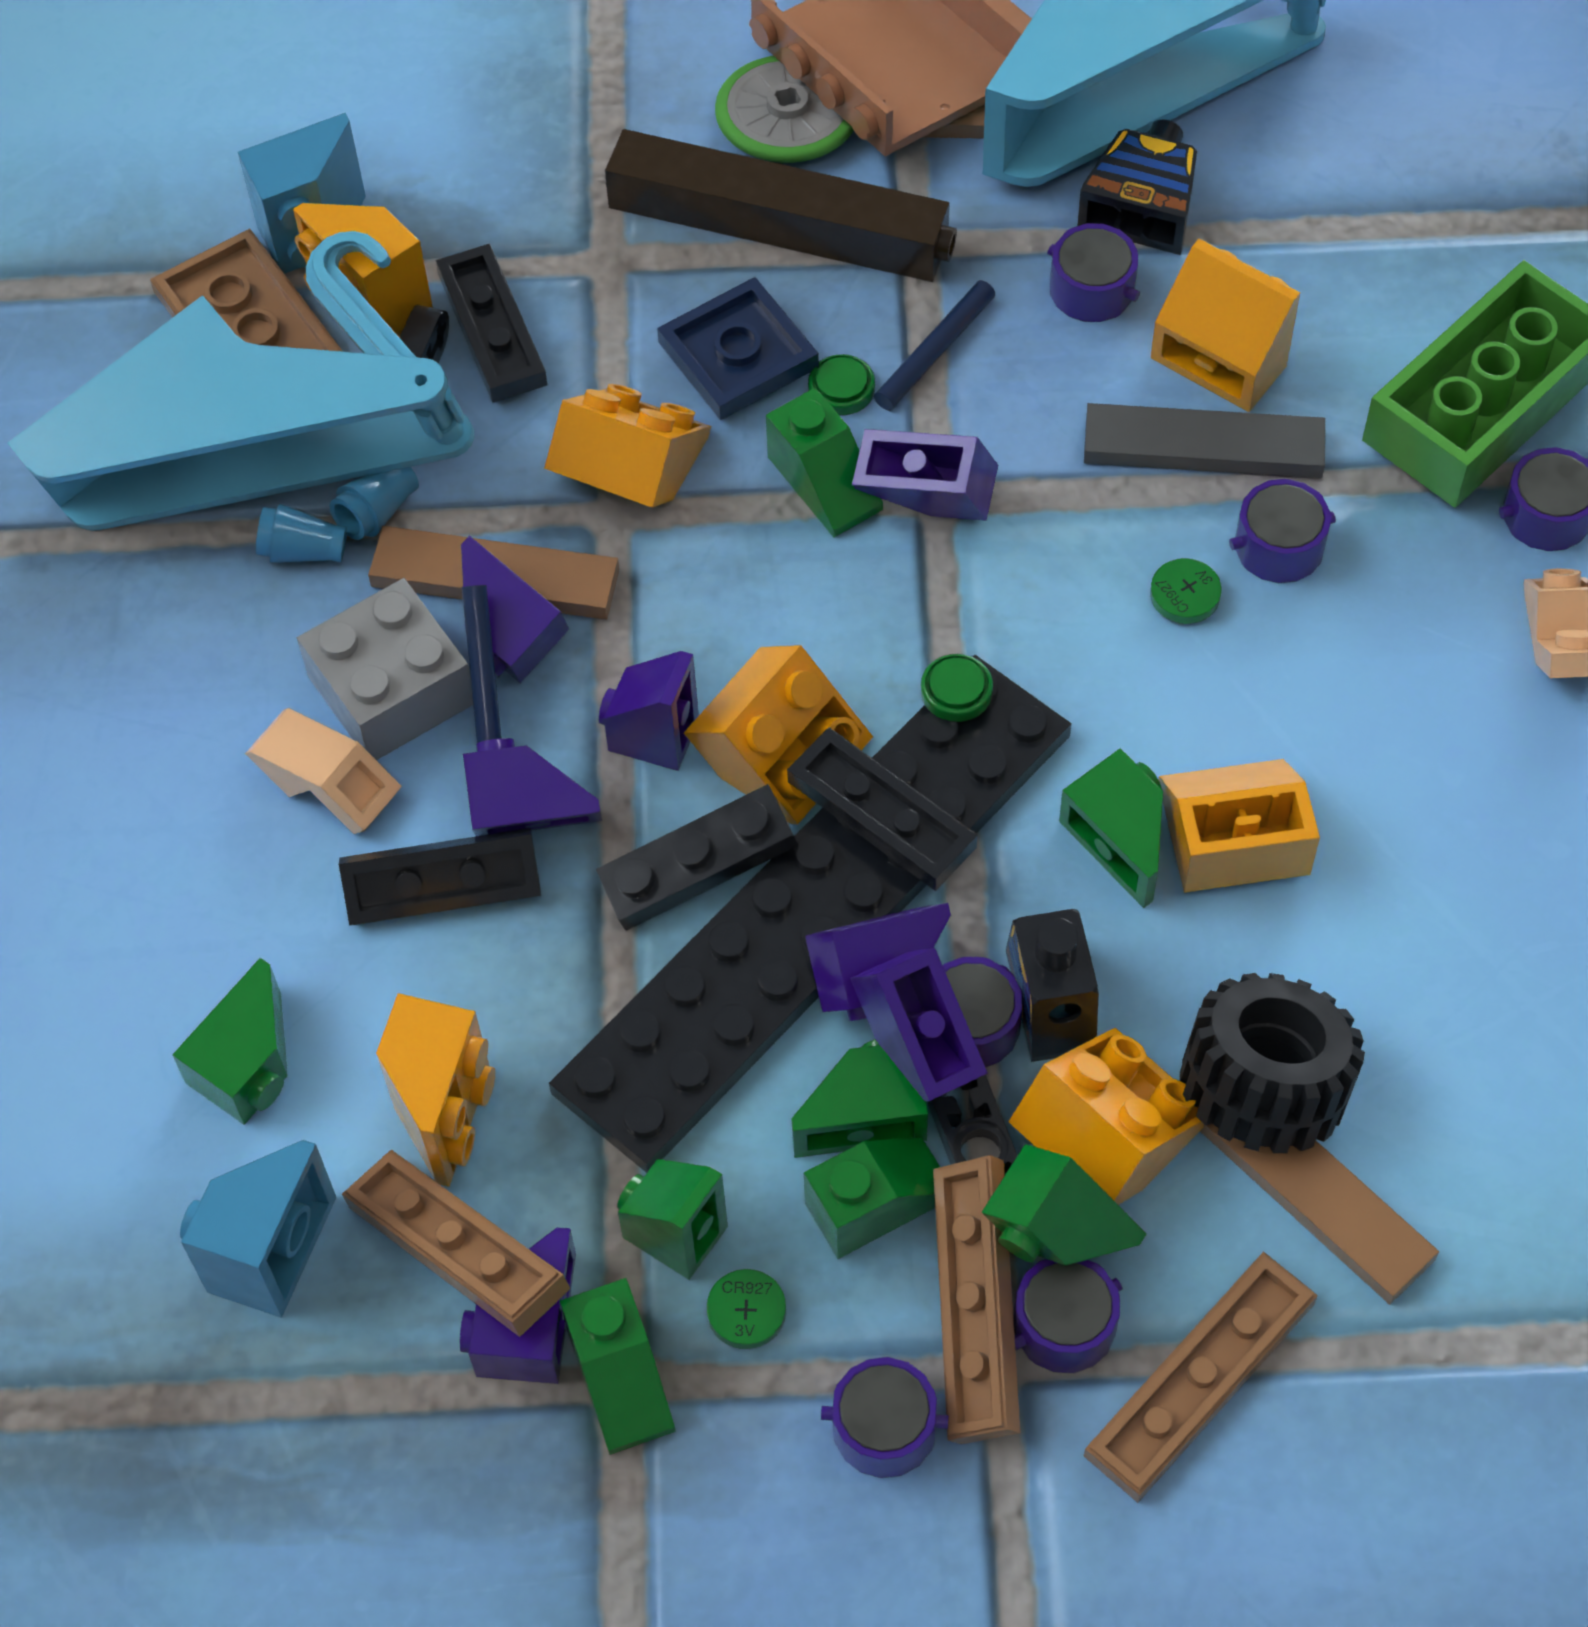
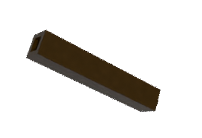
(779, 205)

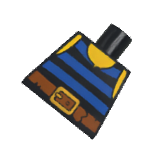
(1143, 186)
(1054, 969)

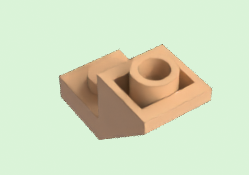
(1559, 622)
(335, 768)

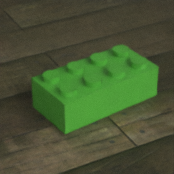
(1483, 385)

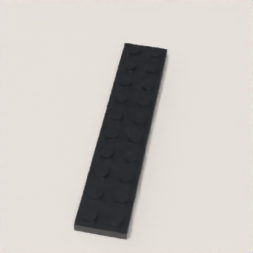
(750, 965)

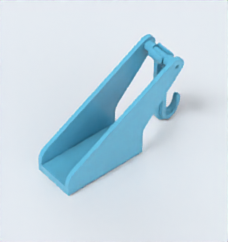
(1122, 66)
(223, 421)

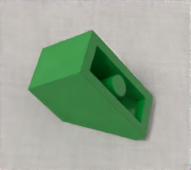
(819, 461)
(1118, 821)
(239, 1047)
(857, 1103)
(870, 1191)
(1057, 1211)
(674, 1213)
(617, 1366)

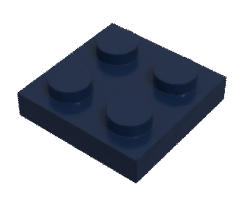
(738, 348)

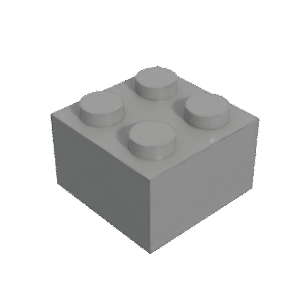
(387, 669)

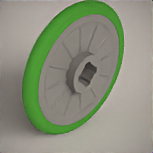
(776, 115)

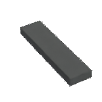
(1205, 440)

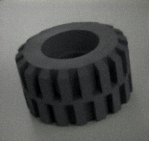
(1271, 1062)

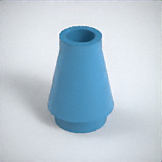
(372, 501)
(298, 537)

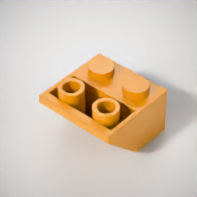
(388, 290)
(1226, 325)
(626, 444)
(769, 720)
(1240, 824)
(436, 1078)
(1109, 1113)

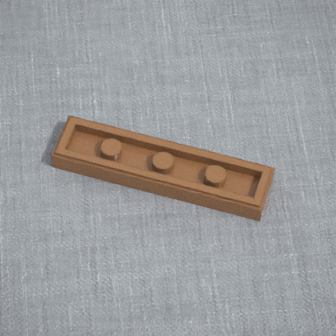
(433, 566)
(1337, 1212)
(456, 1242)
(975, 1305)
(1200, 1376)

